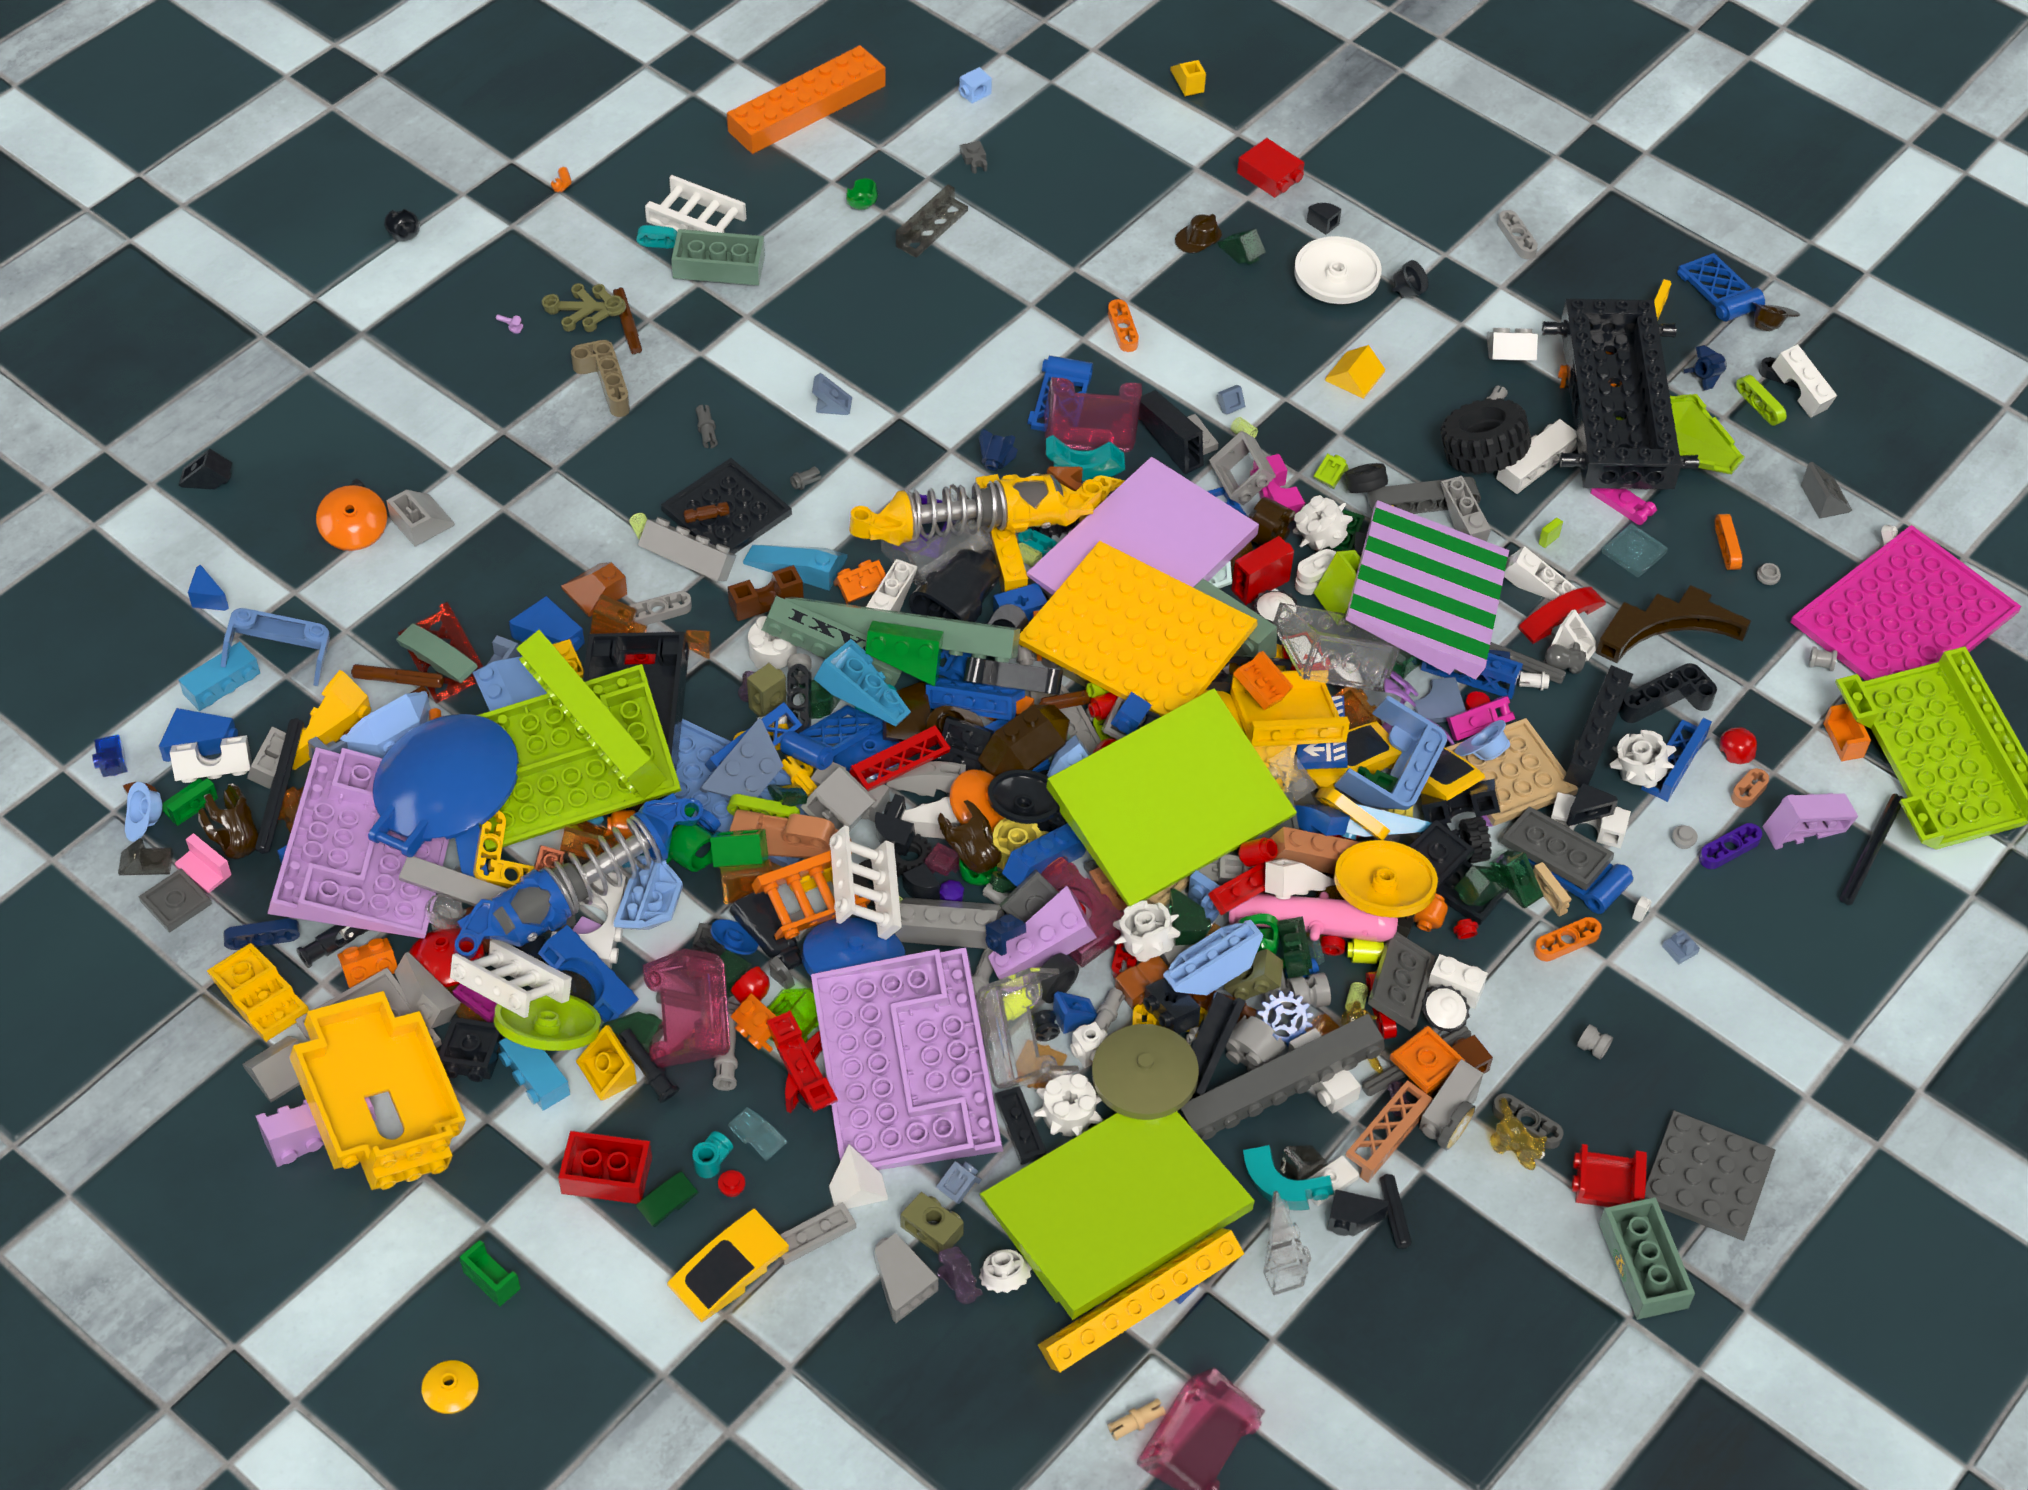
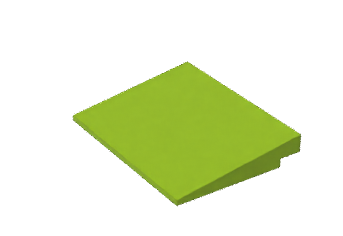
(562, 773)
(1170, 798)
(1115, 1206)

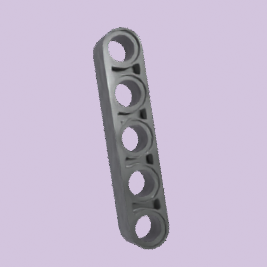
(1417, 497)

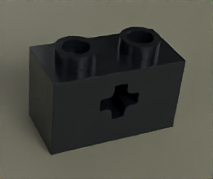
(1171, 1008)

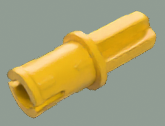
(798, 775)

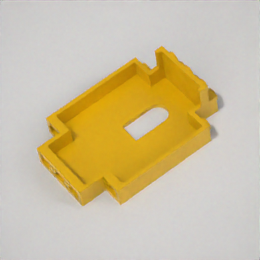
(365, 1052)

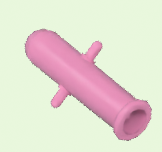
(1320, 916)

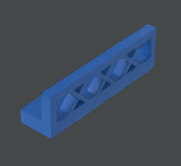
(1496, 670)
(979, 698)
(769, 720)
(1683, 761)

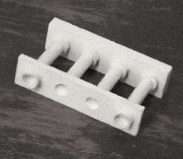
(663, 216)
(882, 874)
(513, 963)

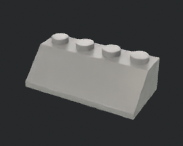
(946, 922)

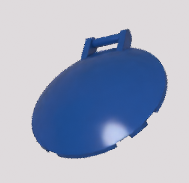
(442, 780)

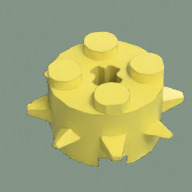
(1011, 836)

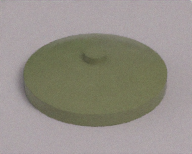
(1145, 1071)

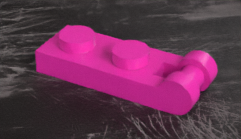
(1626, 503)
(1479, 717)

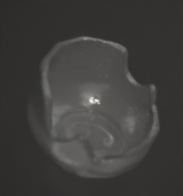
(444, 911)

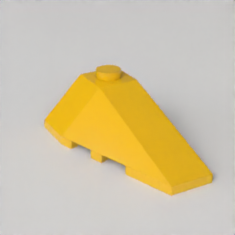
(340, 710)

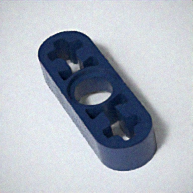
(273, 933)

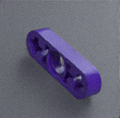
(1726, 855)

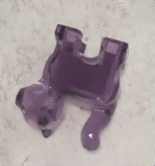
(958, 1275)

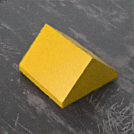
(1357, 371)
(607, 1065)

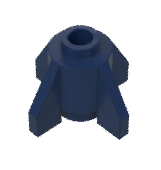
(1708, 366)
(996, 450)

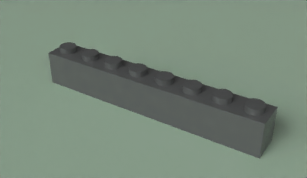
(1283, 1077)

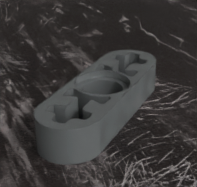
(1524, 1110)

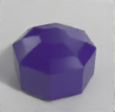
(952, 891)

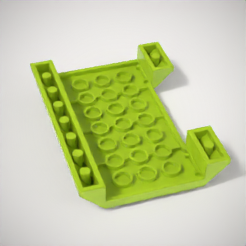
(1946, 748)

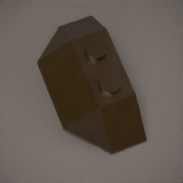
(1026, 740)

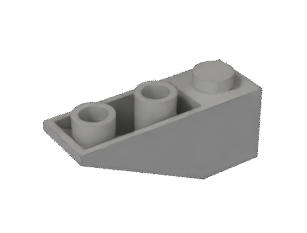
(1464, 509)

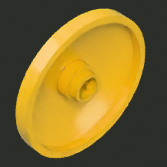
(1385, 878)

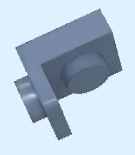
(958, 1181)

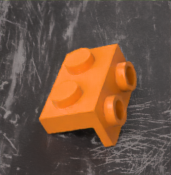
(1263, 680)
(367, 960)
(751, 1020)

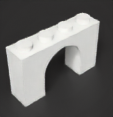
(605, 938)

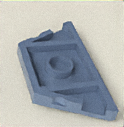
(747, 767)

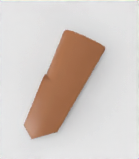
(791, 837)

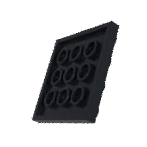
(750, 503)

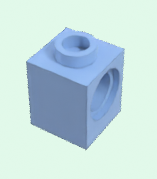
(975, 85)

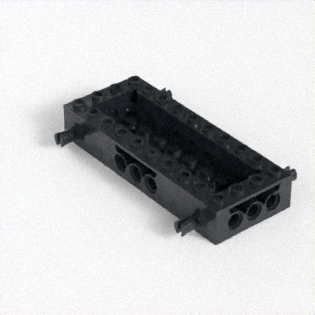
(1644, 445)

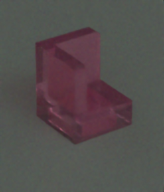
(942, 860)

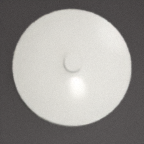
(1337, 270)

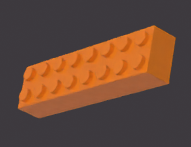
(806, 99)

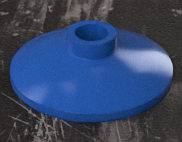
(733, 937)

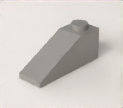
(425, 992)

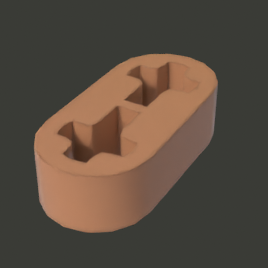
(1745, 784)

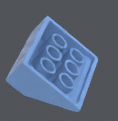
(506, 683)

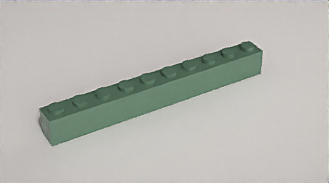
(957, 638)

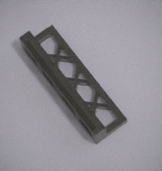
(925, 221)

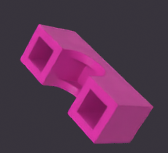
(1286, 496)

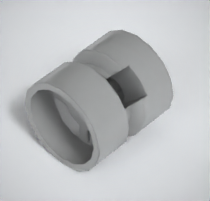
(1314, 989)

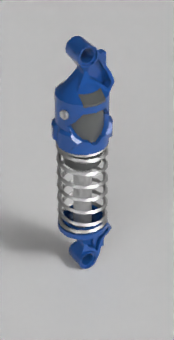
(551, 896)

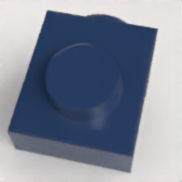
(1003, 930)

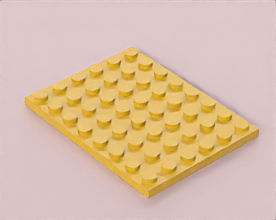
(1136, 630)

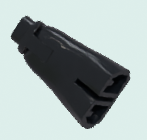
(761, 922)

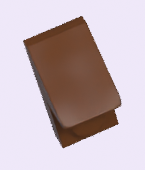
(1068, 476)

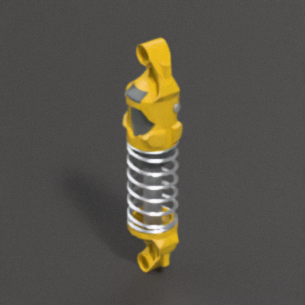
(1004, 504)

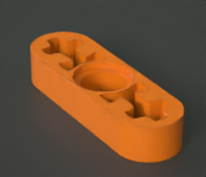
(1121, 333)
(1728, 542)
(1573, 930)

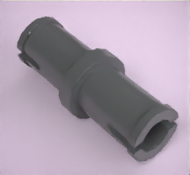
(706, 426)

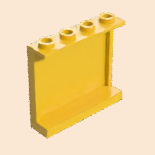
(1302, 717)

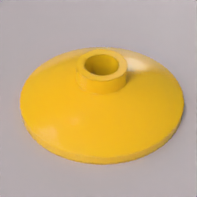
(455, 1396)

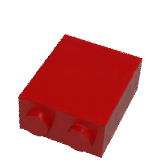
(1270, 167)
(1262, 569)

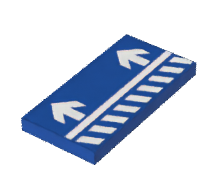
(1325, 754)

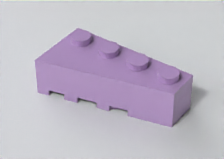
(1052, 930)

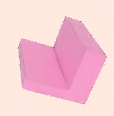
(203, 864)

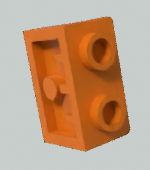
(860, 581)

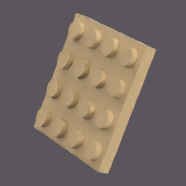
(1523, 773)

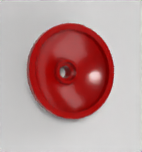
(436, 953)

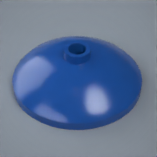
(860, 751)

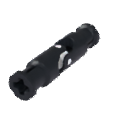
(326, 944)

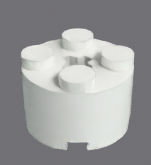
(767, 648)

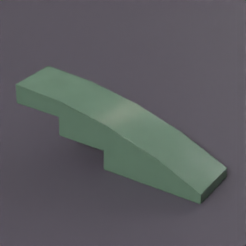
(437, 652)

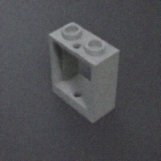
(1225, 460)

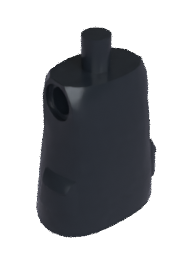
(957, 587)

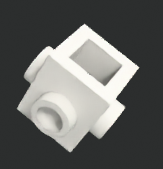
(1086, 1042)

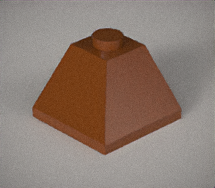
(588, 586)

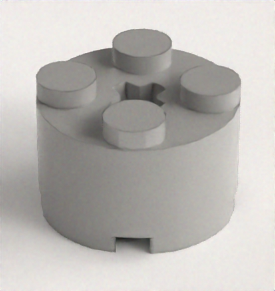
(1253, 1043)

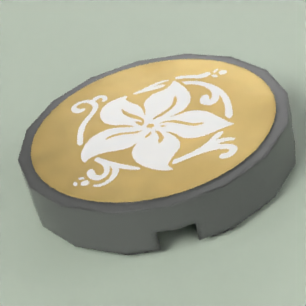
(1459, 1120)

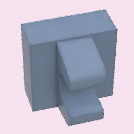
(1231, 399)
(1681, 947)

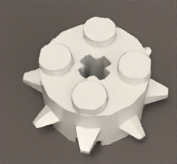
(1322, 523)
(1643, 758)
(1146, 930)
(1069, 1105)

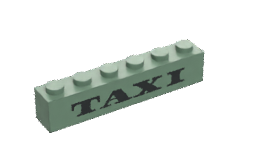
(817, 633)

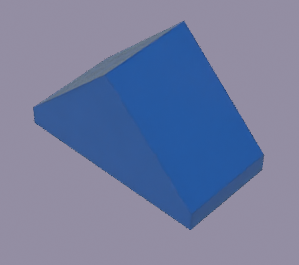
(205, 592)
(1072, 1011)

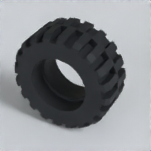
(1486, 436)

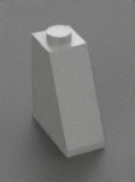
(1459, 1087)
(903, 1276)

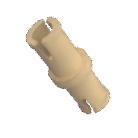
(1136, 1419)

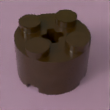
(1272, 520)

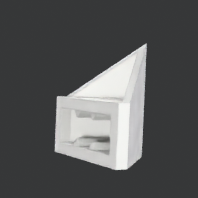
(1575, 630)
(856, 1181)

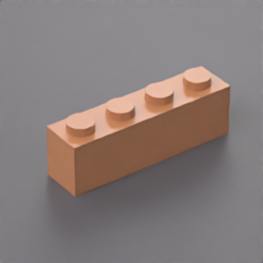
(1310, 848)

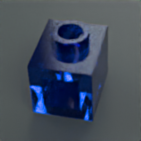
(110, 756)

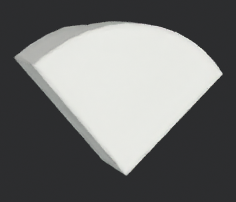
(1888, 533)
(1641, 908)

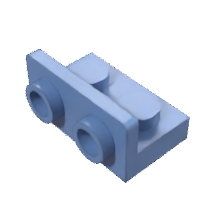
(1198, 891)

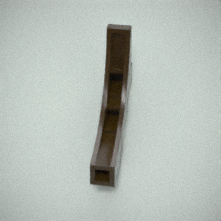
(1665, 615)

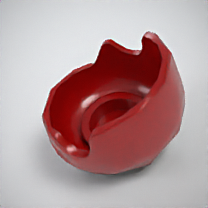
(1738, 745)
(752, 982)

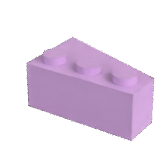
(1809, 816)

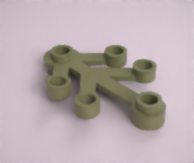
(611, 306)

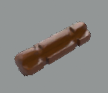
(706, 512)

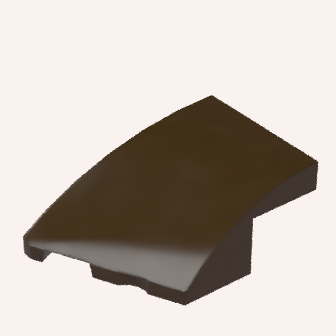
(918, 703)

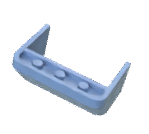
(279, 629)
(1420, 748)

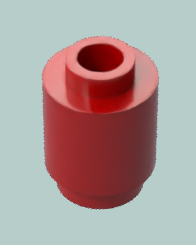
(1101, 705)
(1258, 851)

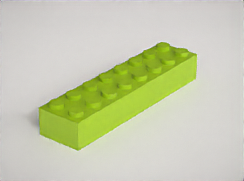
(590, 715)

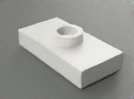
(1341, 1175)

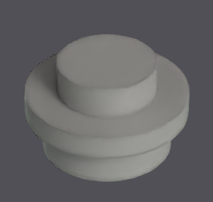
(1768, 574)
(1684, 837)

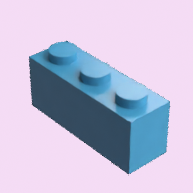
(212, 682)
(536, 1072)

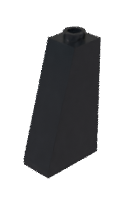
(1173, 431)

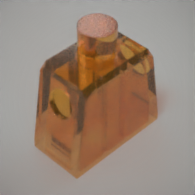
(614, 617)
(585, 833)

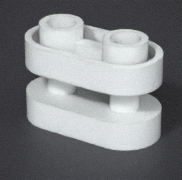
(1312, 570)

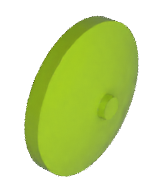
(550, 1024)

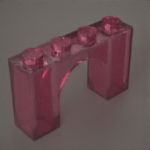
(1103, 912)

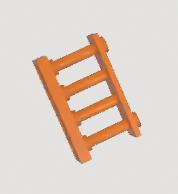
(792, 876)

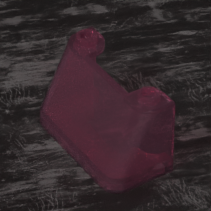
(1092, 419)
(692, 1007)
(1200, 1432)

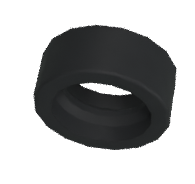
(1061, 982)

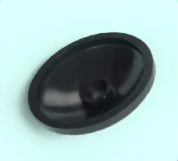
(1022, 797)

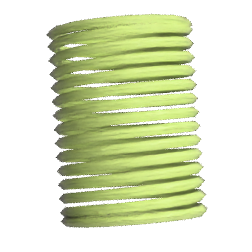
(1243, 426)
(637, 530)
(1029, 561)
(1356, 996)

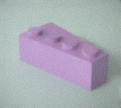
(293, 1132)

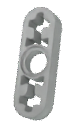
(1510, 223)
(663, 601)

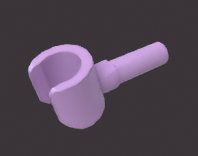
(514, 324)

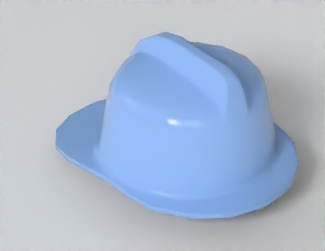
(1486, 744)
(143, 810)

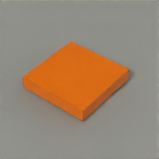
(1426, 1059)

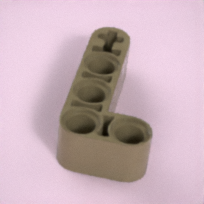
(601, 358)

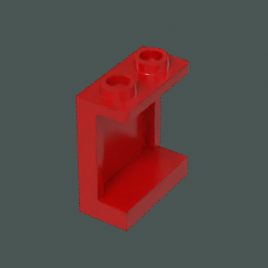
(1608, 1178)

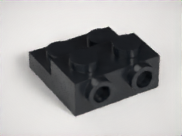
(470, 1049)

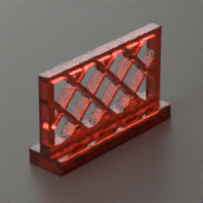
(458, 640)

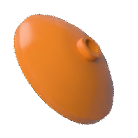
(354, 529)
(973, 786)

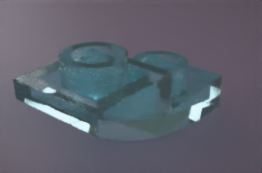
(758, 1132)

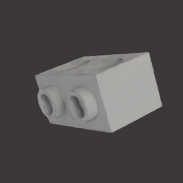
(266, 761)

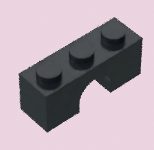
(1479, 798)

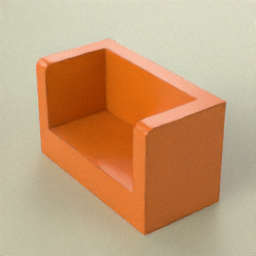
(1845, 733)

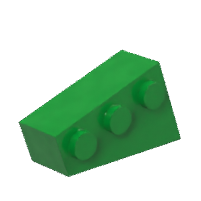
(907, 649)

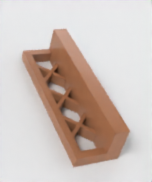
(1394, 1138)

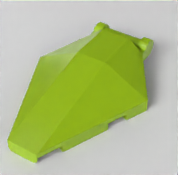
(1703, 435)

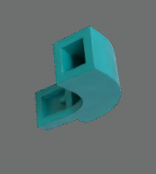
(1103, 461)
(1267, 1180)

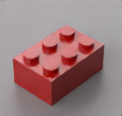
(605, 1167)

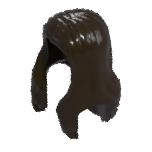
(239, 832)
(971, 841)

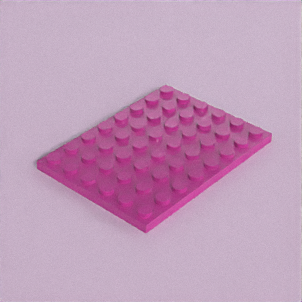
(1904, 609)

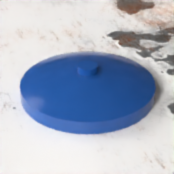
(847, 945)

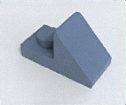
(830, 397)

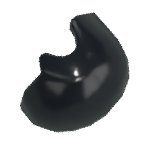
(402, 225)

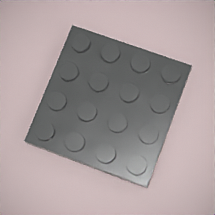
(1709, 1175)

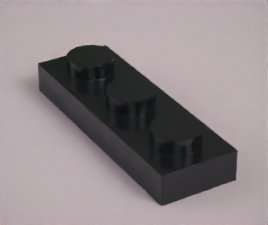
(1020, 1125)

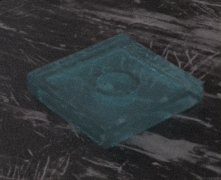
(1634, 550)

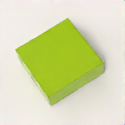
(1550, 532)

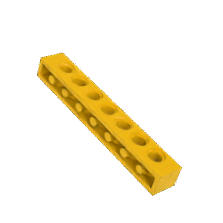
(1140, 1299)

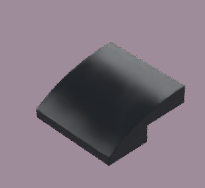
(965, 741)

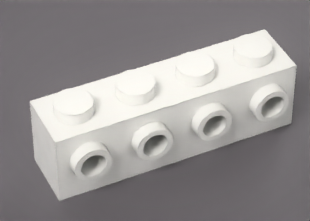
(1541, 456)

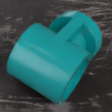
(716, 1148)

